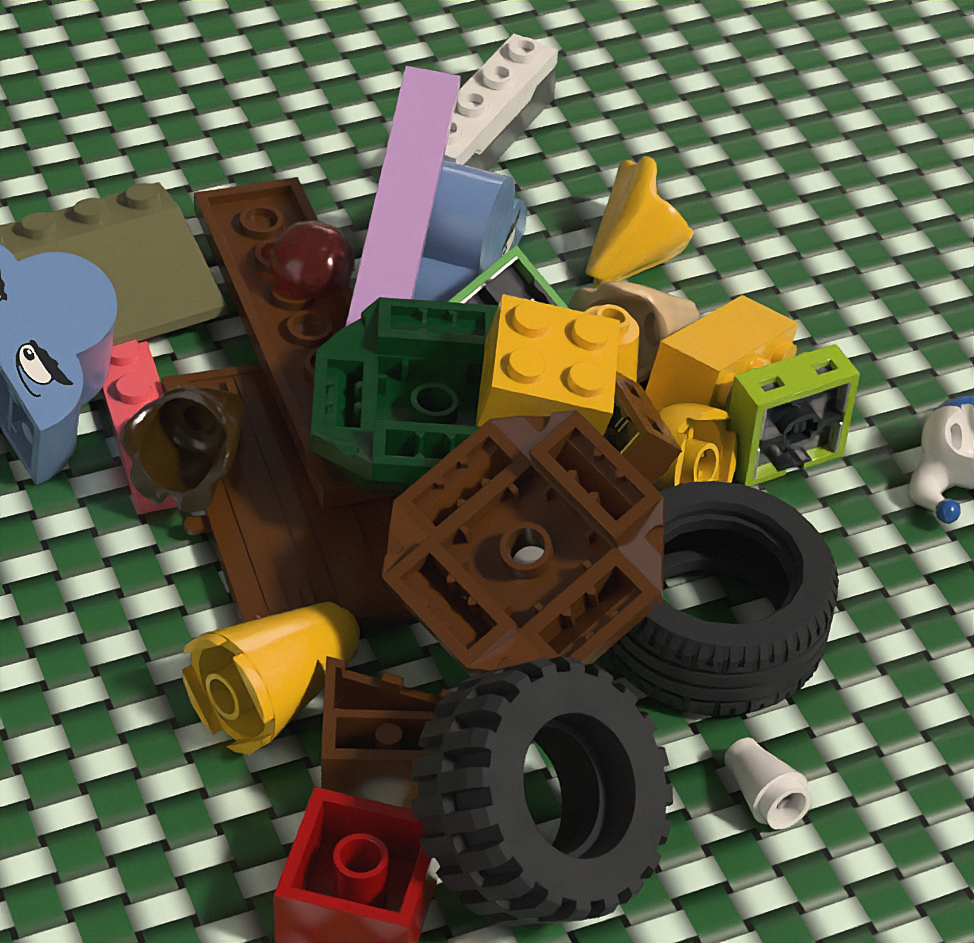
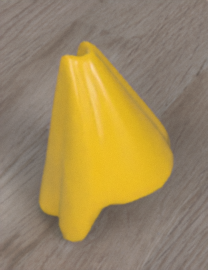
(636, 226)

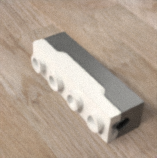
(501, 102)

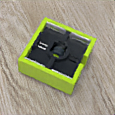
(792, 413)

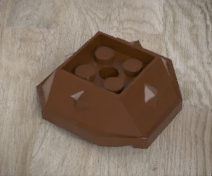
(516, 488)

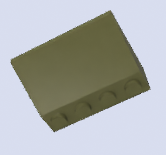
(140, 247)

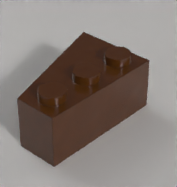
(372, 734)

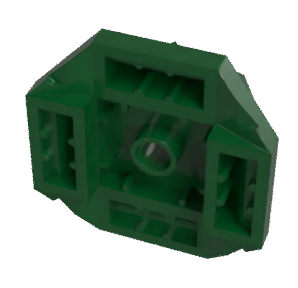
(399, 390)

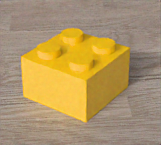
(548, 362)

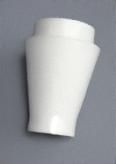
(770, 786)

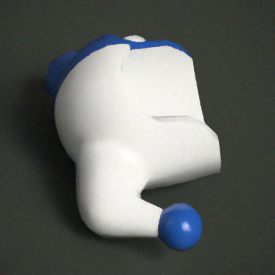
(946, 457)

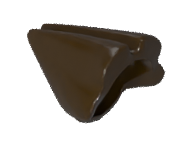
(184, 445)

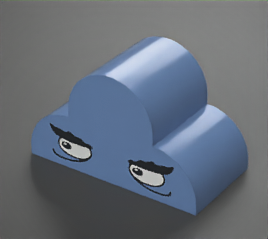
(468, 230)
(52, 352)

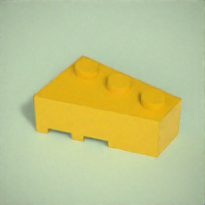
(705, 356)

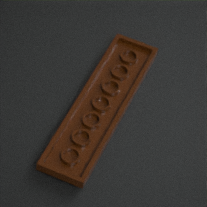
(282, 328)

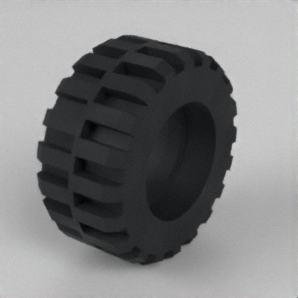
(478, 808)

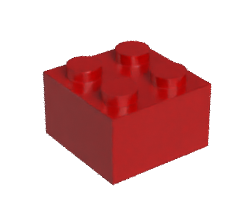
(354, 874)

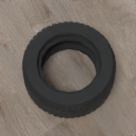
(744, 665)

